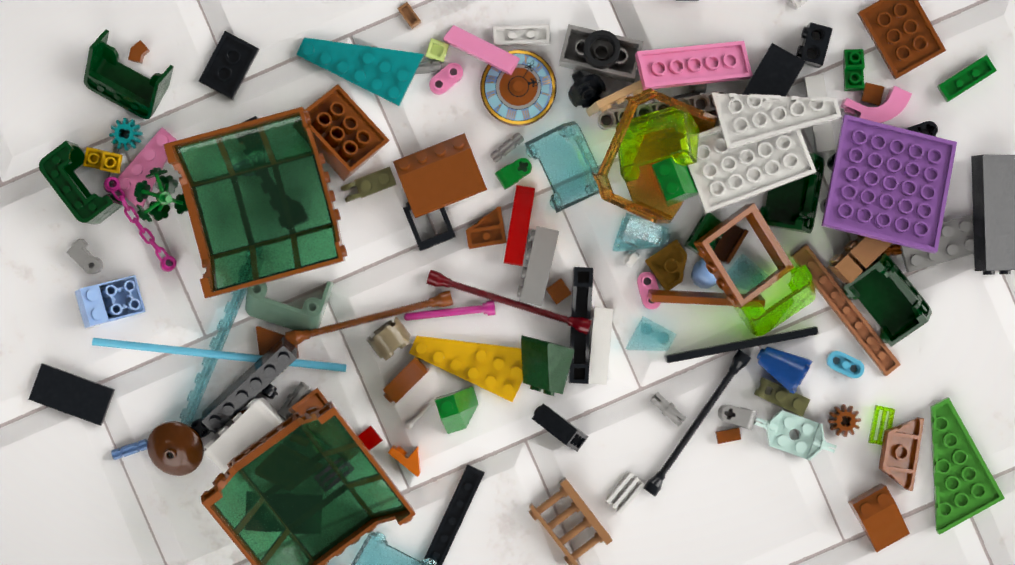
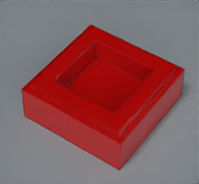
(370, 438)

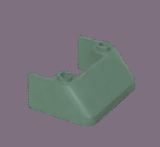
(284, 315)

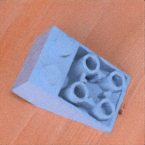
(109, 301)

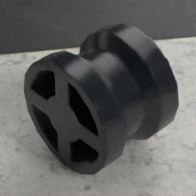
(198, 426)

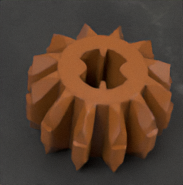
(837, 419)

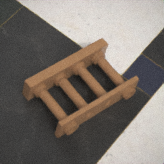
(576, 506)

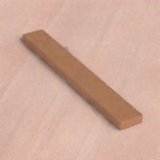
(847, 311)

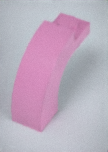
(892, 106)

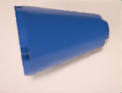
(784, 367)

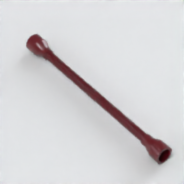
(438, 280)

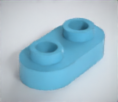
(844, 364)

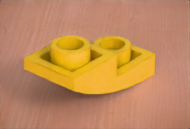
(103, 160)

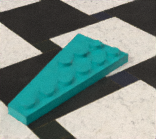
(372, 68)

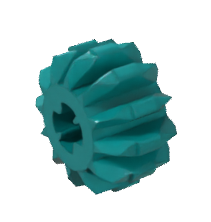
(118, 134)

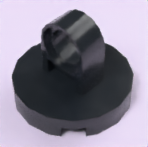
(586, 89)

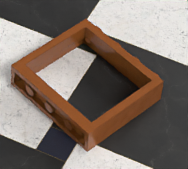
(769, 242)

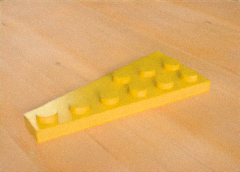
(485, 365)

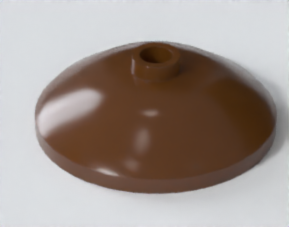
(181, 442)

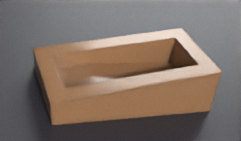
(409, 15)

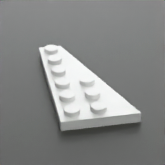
(759, 116)

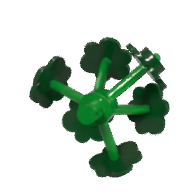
(160, 208)

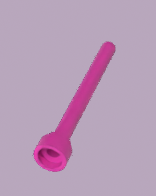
(486, 308)

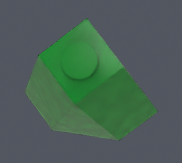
(457, 409)

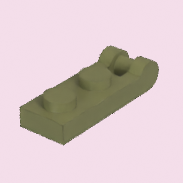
(782, 397)

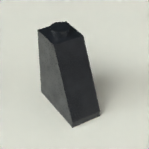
(559, 427)

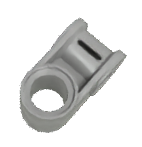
(740, 416)

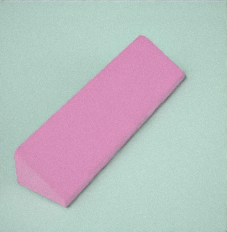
(481, 49)

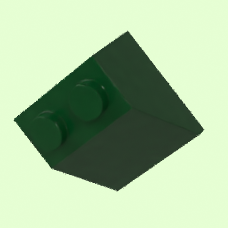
(705, 224)

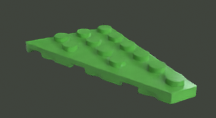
(960, 475)

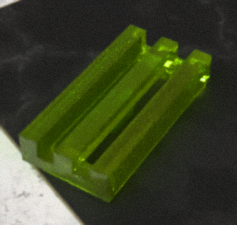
(874, 423)

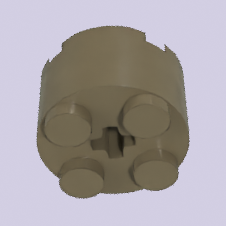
(389, 338)

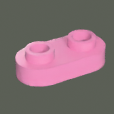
(446, 78)
(643, 289)

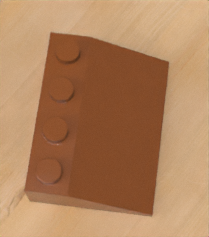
(344, 132)
(439, 175)

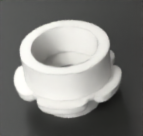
(631, 258)

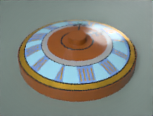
(522, 96)

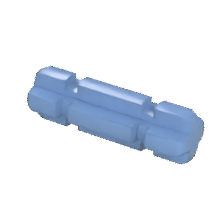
(129, 449)

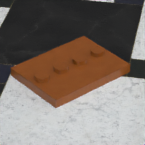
(901, 34)

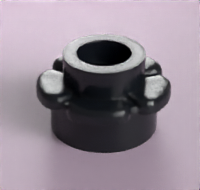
(269, 391)

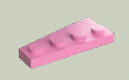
(150, 157)

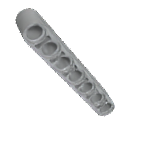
(652, 107)

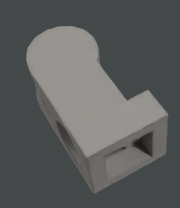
(84, 258)

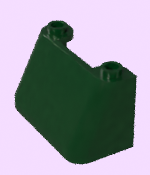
(795, 203)
(889, 299)

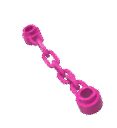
(107, 188)

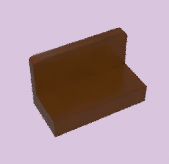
(730, 243)

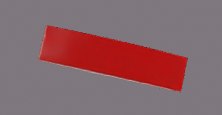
(519, 225)

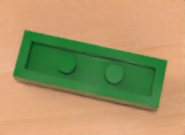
(966, 78)

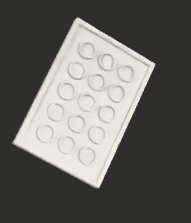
(747, 170)

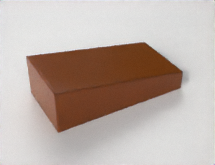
(728, 435)

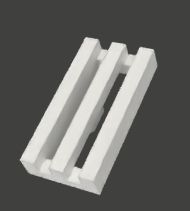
(630, 498)

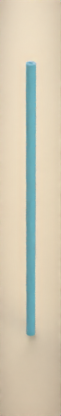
(210, 353)

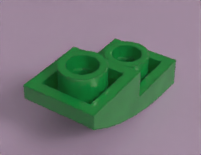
(853, 70)

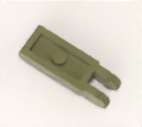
(370, 184)

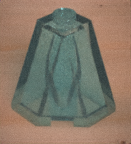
(639, 234)

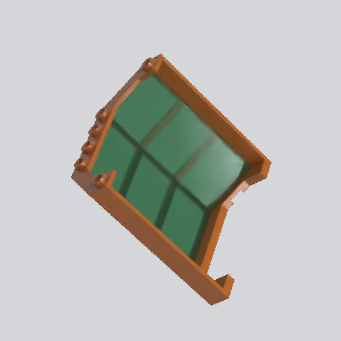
(258, 201)
(304, 492)

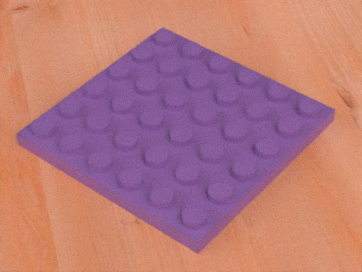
(889, 184)

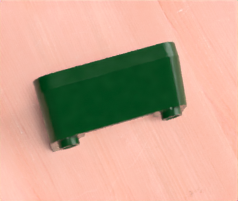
(122, 84)

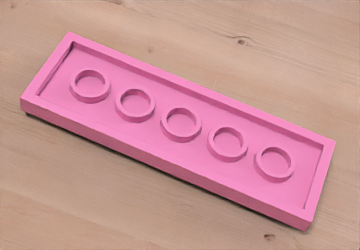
(693, 65)

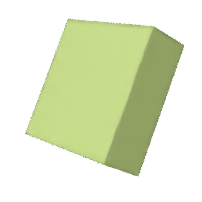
(437, 50)

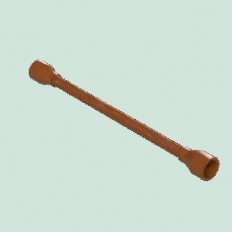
(441, 300)

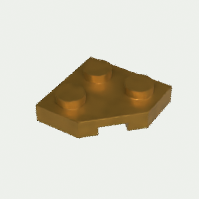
(668, 265)

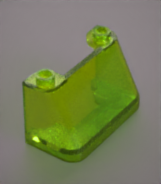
(657, 138)
(762, 321)

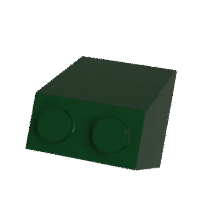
(545, 365)

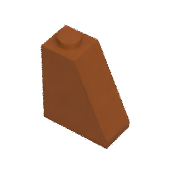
(405, 380)

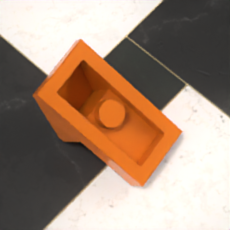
(412, 462)

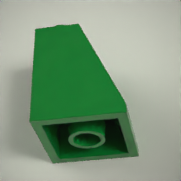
(674, 181)

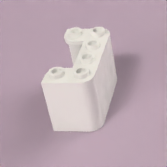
(246, 430)

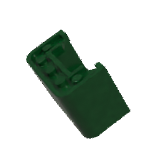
(59, 170)

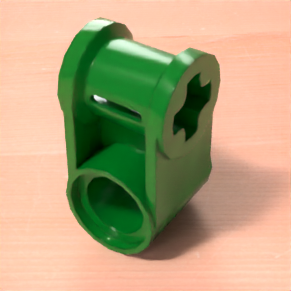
(511, 175)

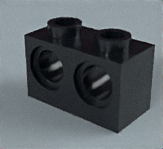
(818, 46)

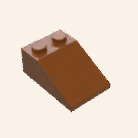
(879, 517)

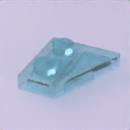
(746, 273)
(650, 337)

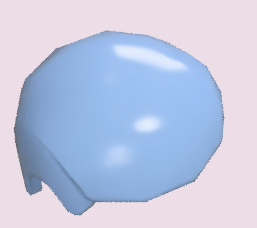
(701, 275)

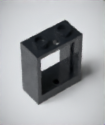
(434, 240)

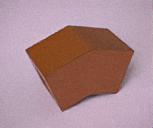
(138, 52)

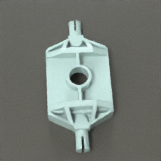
(810, 438)

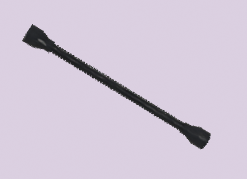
(739, 361)

